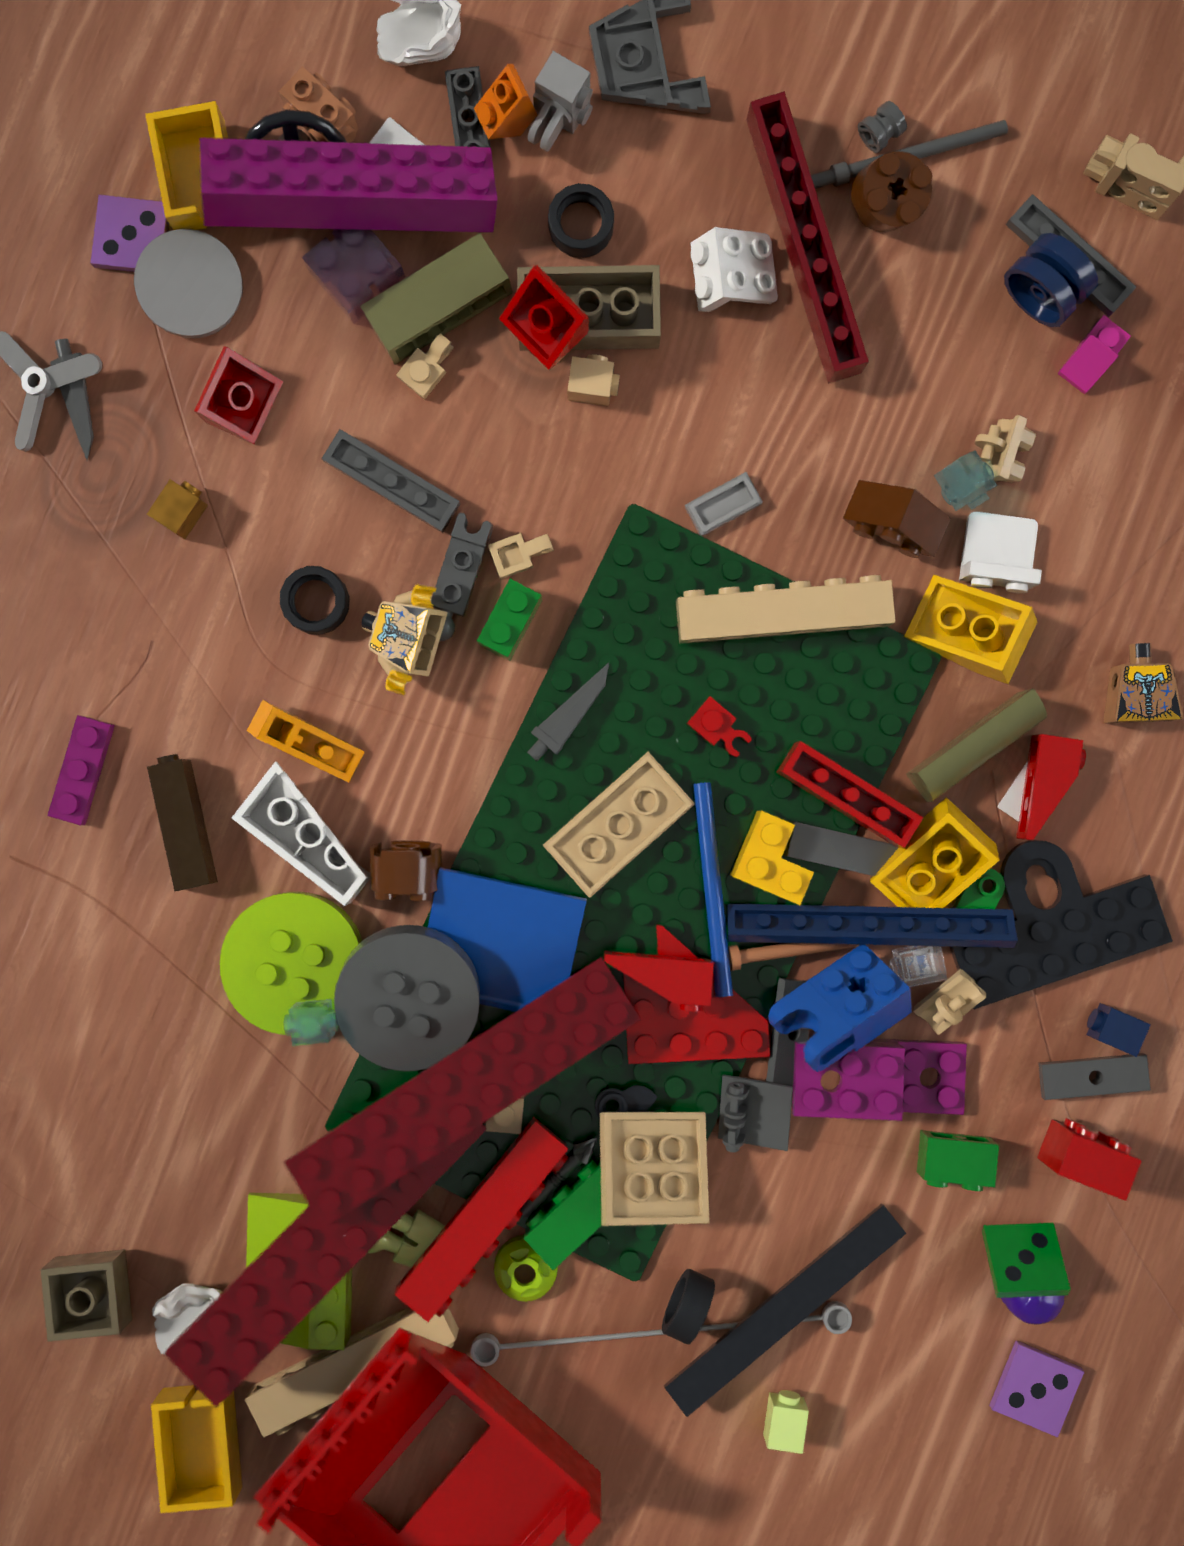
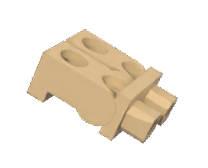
(1136, 175)

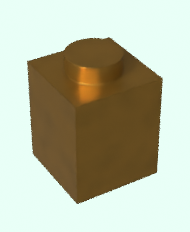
(178, 508)

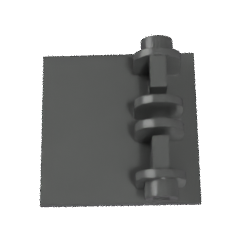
(754, 1113)

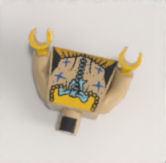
(405, 635)

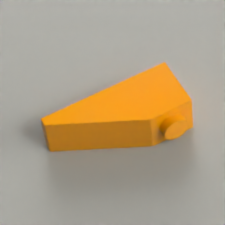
(304, 741)

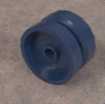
(1051, 279)

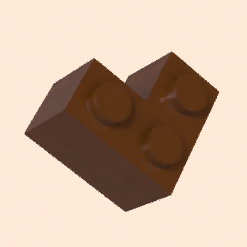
(897, 516)

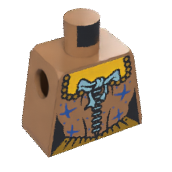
(1142, 690)

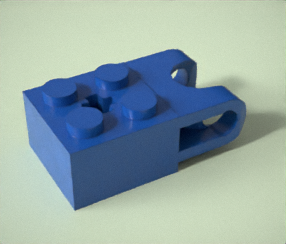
(844, 1006)

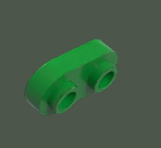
(976, 898)

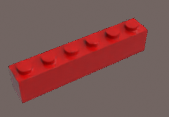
(481, 1220)

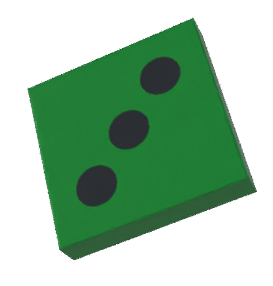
(1025, 1260)

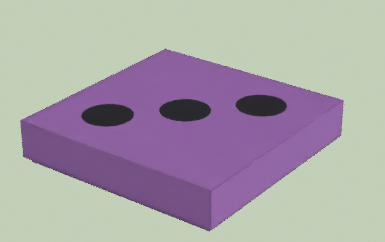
(124, 231)
(1036, 1388)

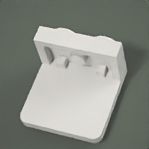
(733, 268)
(1000, 552)

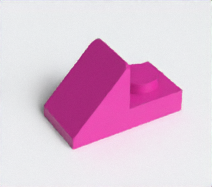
(1094, 354)

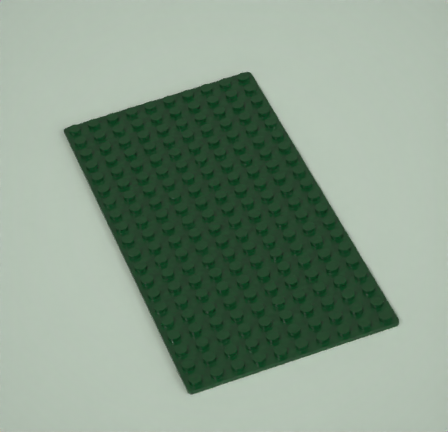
(830, 689)

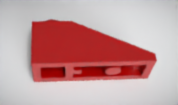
(1049, 774)
(676, 978)

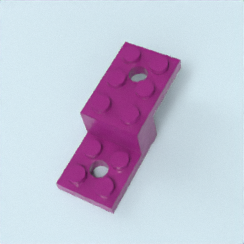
(883, 1081)

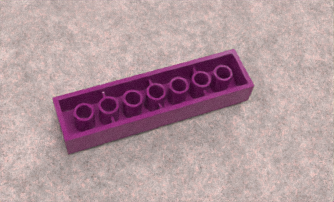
(347, 185)

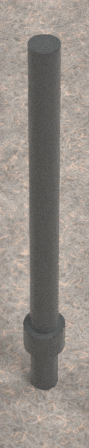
(842, 172)

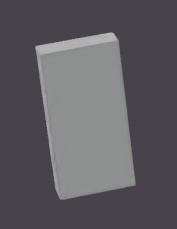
(723, 504)

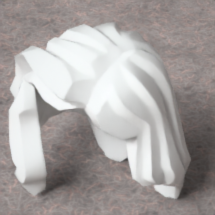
(419, 31)
(178, 1310)

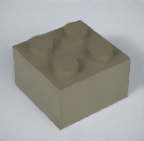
(86, 1295)

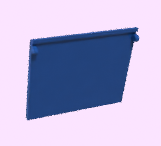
(512, 933)

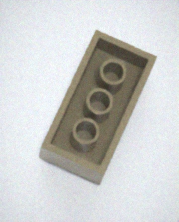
(618, 301)

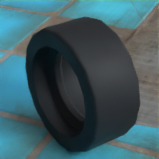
(585, 194)
(306, 574)
(688, 1306)

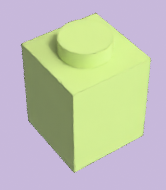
(786, 1422)

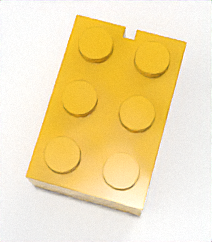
(176, 155)
(195, 1450)

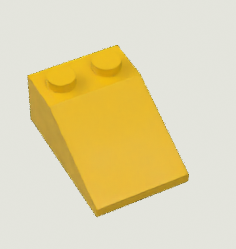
(972, 628)
(938, 861)

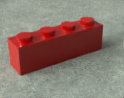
(849, 794)

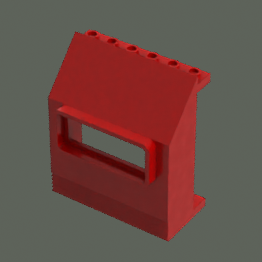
(508, 1490)

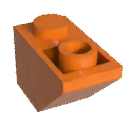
(505, 106)

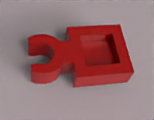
(715, 723)

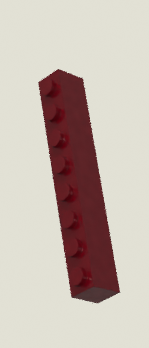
(806, 237)

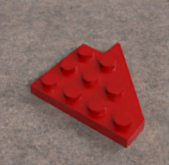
(668, 1034)

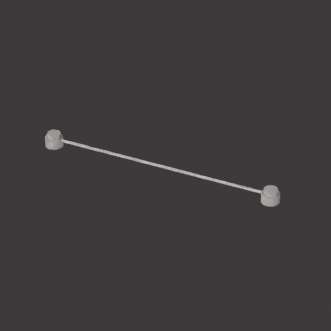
(486, 1346)

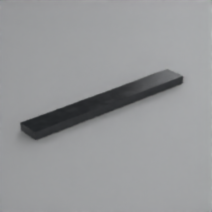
(784, 1310)

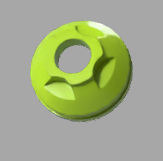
(516, 1253)

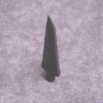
(76, 399)
(561, 723)

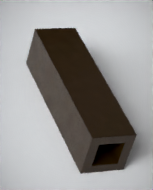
(182, 822)

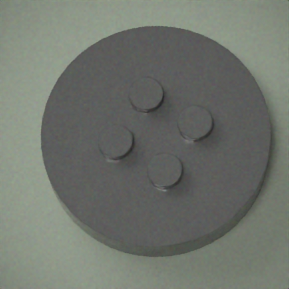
(407, 997)

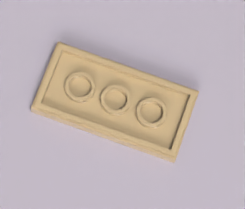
(618, 824)

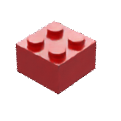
(1089, 1158)

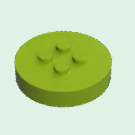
(285, 954)

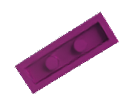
(81, 770)

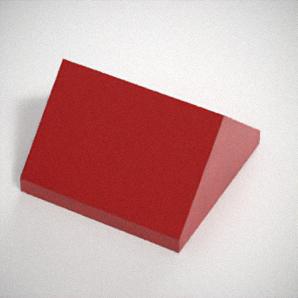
(545, 318)
(238, 396)

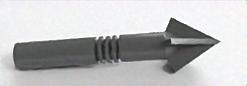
(581, 1154)

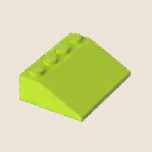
(330, 1320)

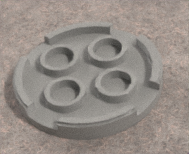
(188, 283)

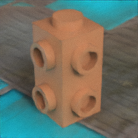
(313, 94)

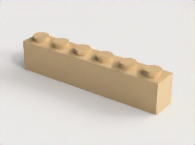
(785, 611)
(323, 1377)

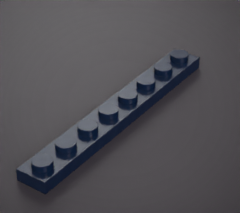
(871, 925)

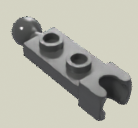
(460, 571)

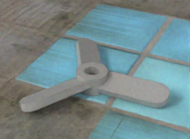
(49, 377)

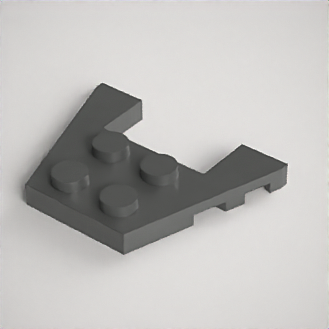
(633, 63)

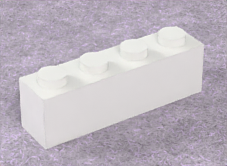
(294, 830)

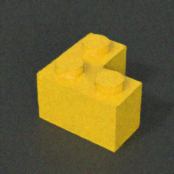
(761, 859)

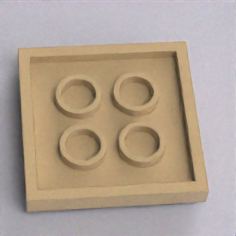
(653, 1168)

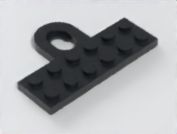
(1067, 936)

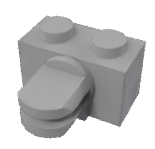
(560, 100)

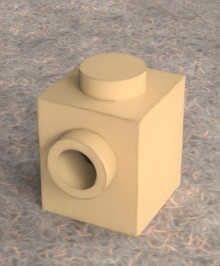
(592, 380)

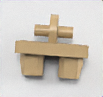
(1002, 445)
(950, 1001)

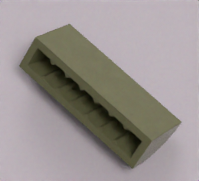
(437, 298)
(978, 744)

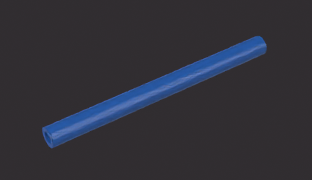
(713, 889)

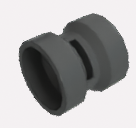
(878, 129)

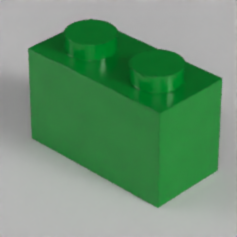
(509, 619)
(957, 1160)

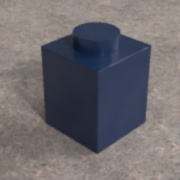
(1117, 1029)

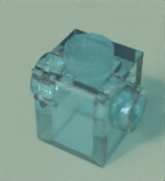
(966, 481)
(311, 1022)

